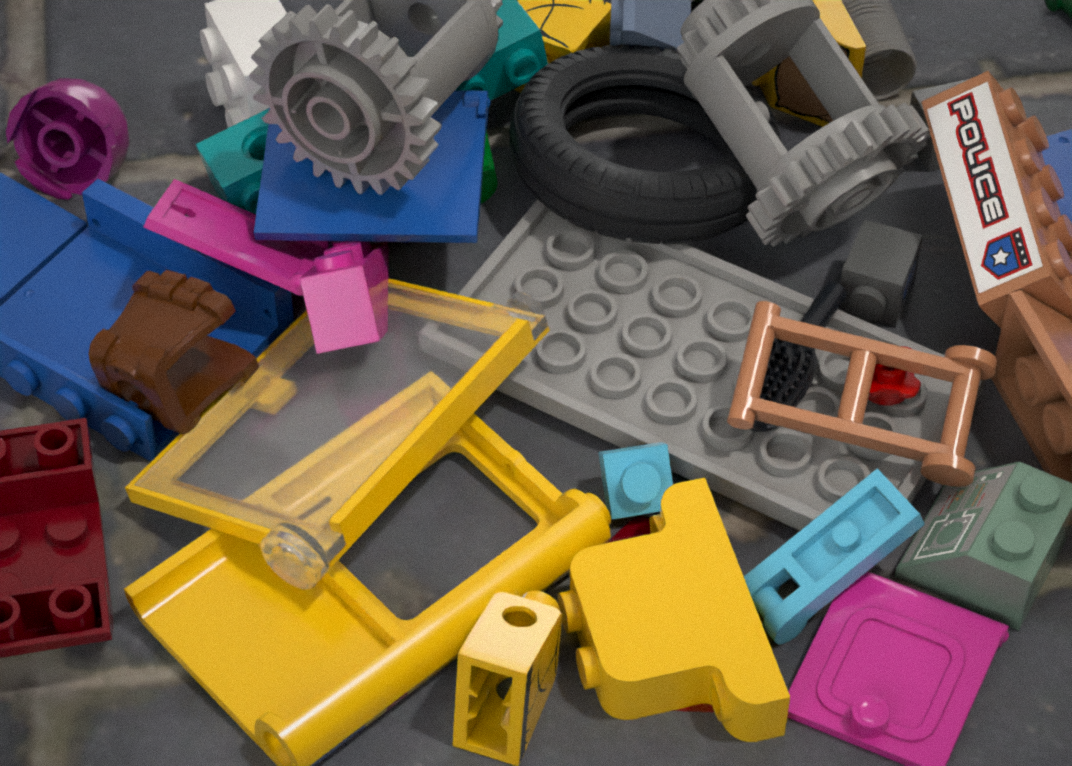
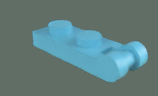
(831, 554)

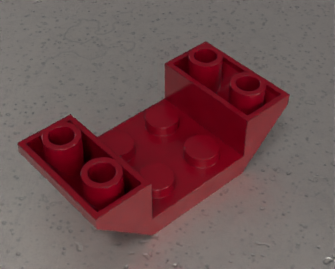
(51, 541)

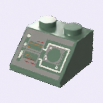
(992, 541)

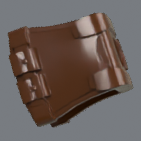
(162, 350)

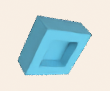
(635, 479)

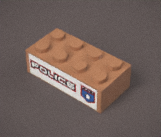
(1002, 195)

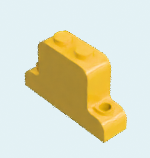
(674, 622)

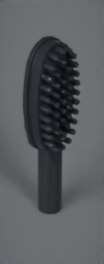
(794, 365)

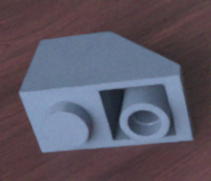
(648, 22)

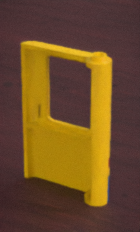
(331, 658)

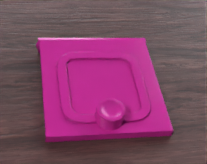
(228, 236)
(895, 671)

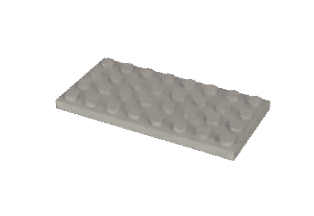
(652, 354)

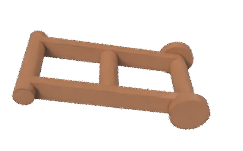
(961, 365)

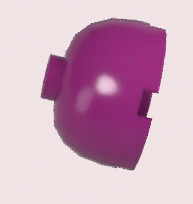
(68, 136)

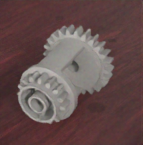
(367, 78)
(832, 169)

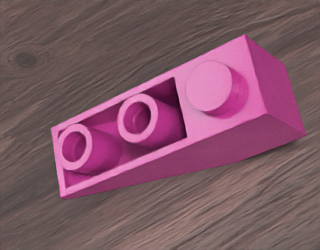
(348, 295)

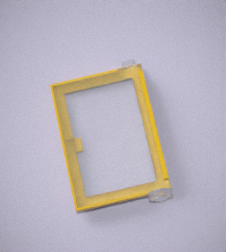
(336, 435)

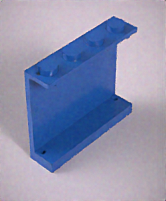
(86, 289)

